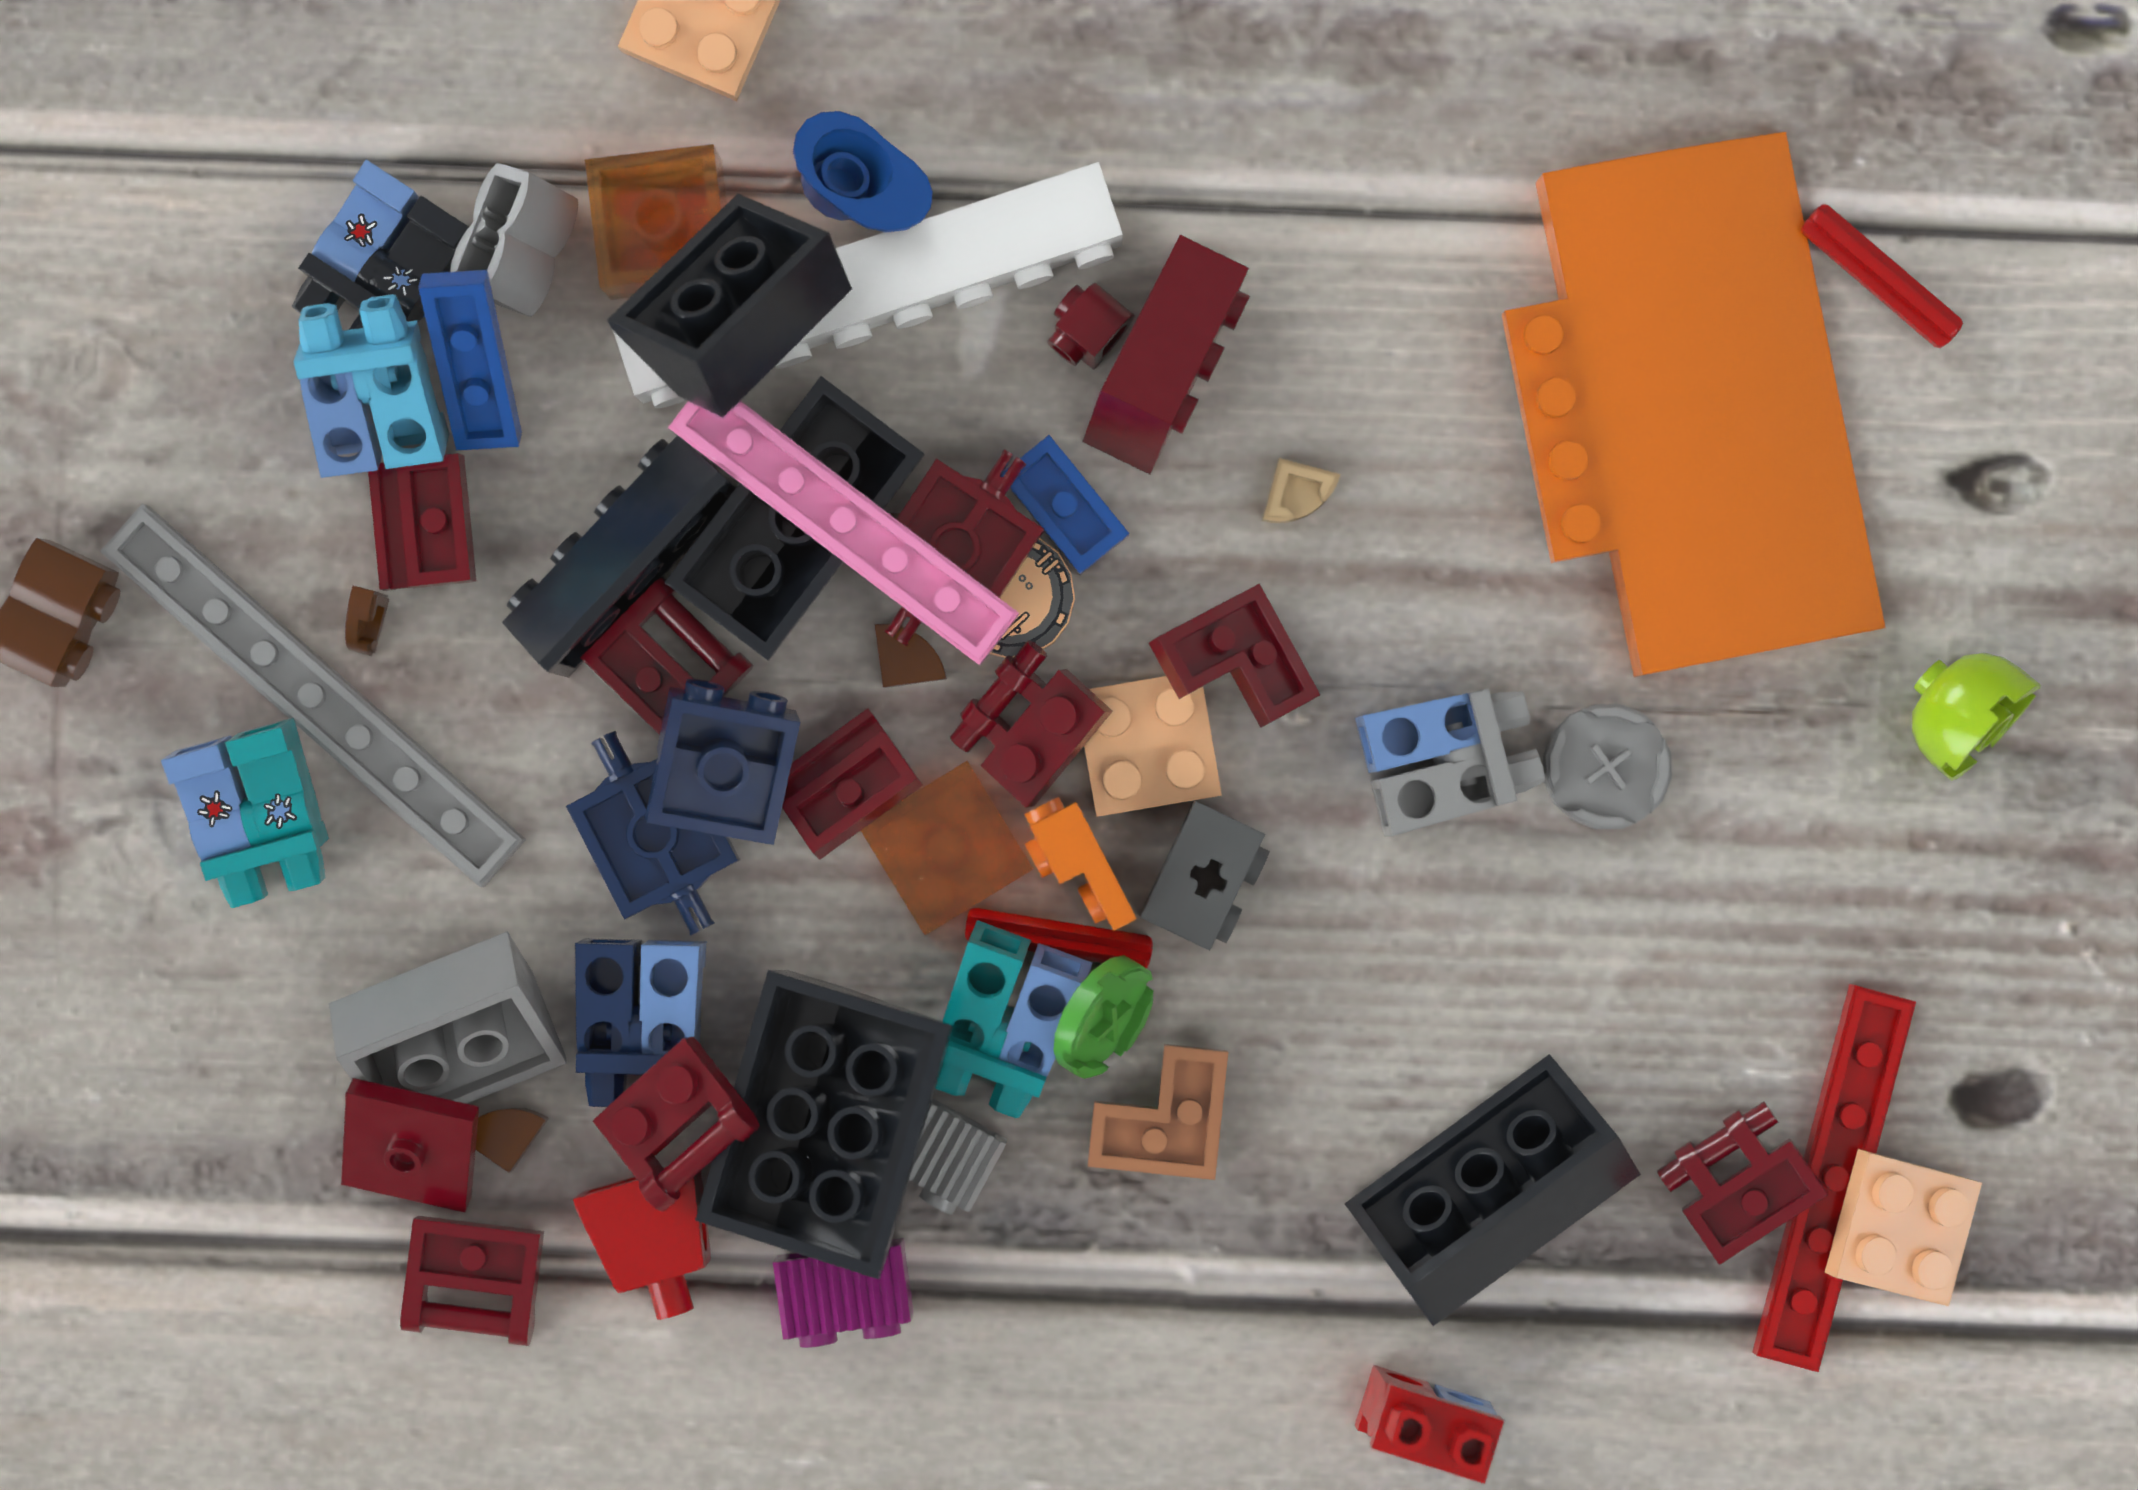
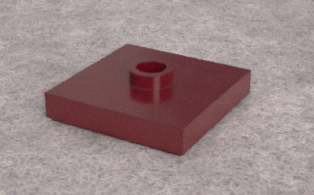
(409, 1145)

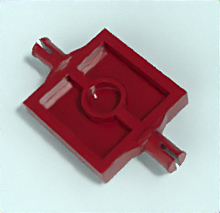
(970, 526)

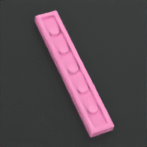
(849, 526)

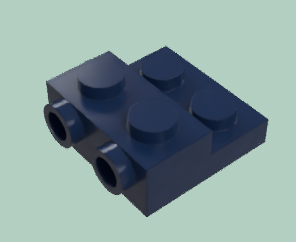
(723, 762)

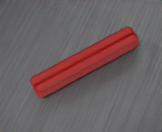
(1881, 276)
(1078, 940)

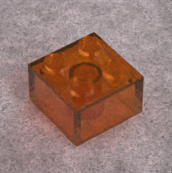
(649, 209)

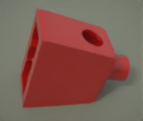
(646, 1244)

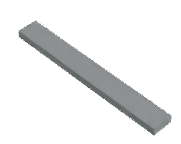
(313, 695)

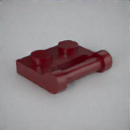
(643, 670)
(661, 1108)
(472, 1259)

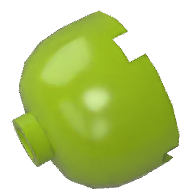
(1968, 708)

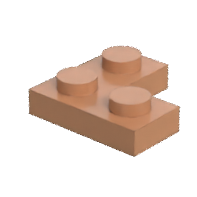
(1176, 1135)

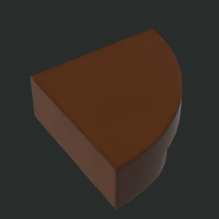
(364, 619)
(907, 664)
(507, 1134)

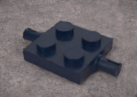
(640, 859)

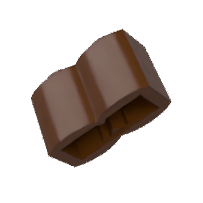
(53, 612)

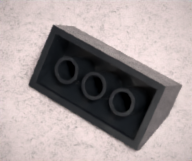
(619, 557)
(759, 568)
(1493, 1189)

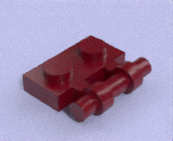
(1044, 737)
(1753, 1199)

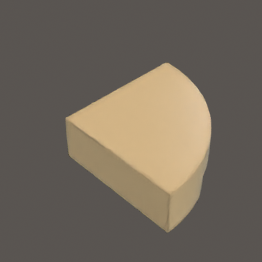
(1297, 491)

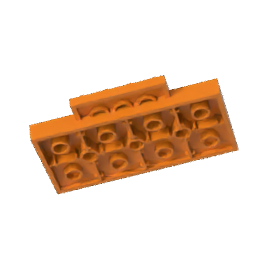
(1693, 405)

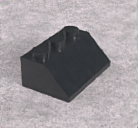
(732, 303)

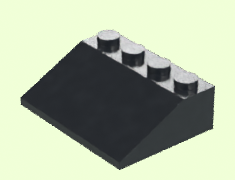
(839, 1117)

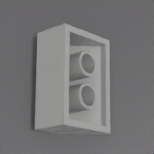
(450, 1026)

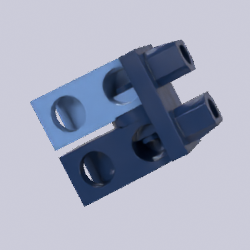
(615, 1031)

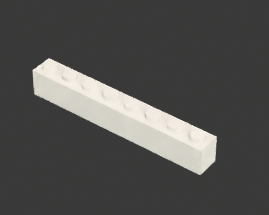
(949, 260)

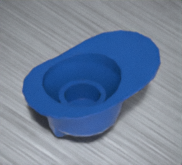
(859, 174)

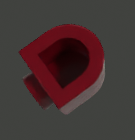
(1088, 325)

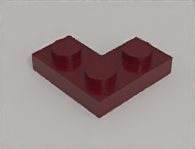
(1246, 641)

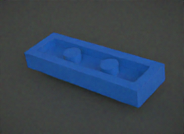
(470, 359)

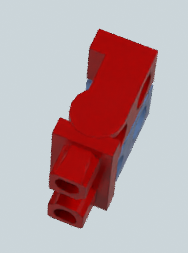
(1429, 1426)

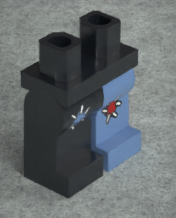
(379, 247)

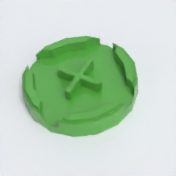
(1103, 1016)

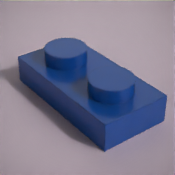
(1066, 506)

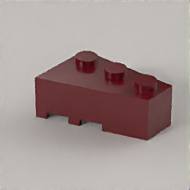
(1166, 354)

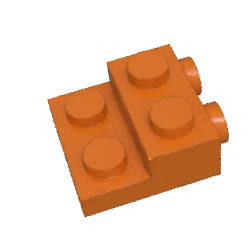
(1069, 848)

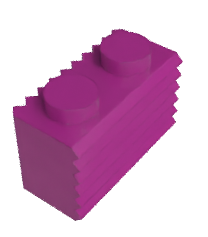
(828, 1299)

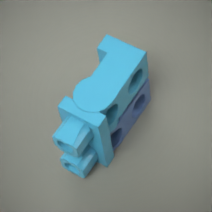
(367, 389)

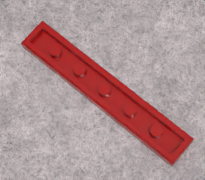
(1846, 1119)

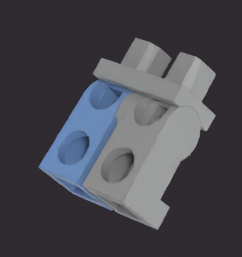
(1467, 756)

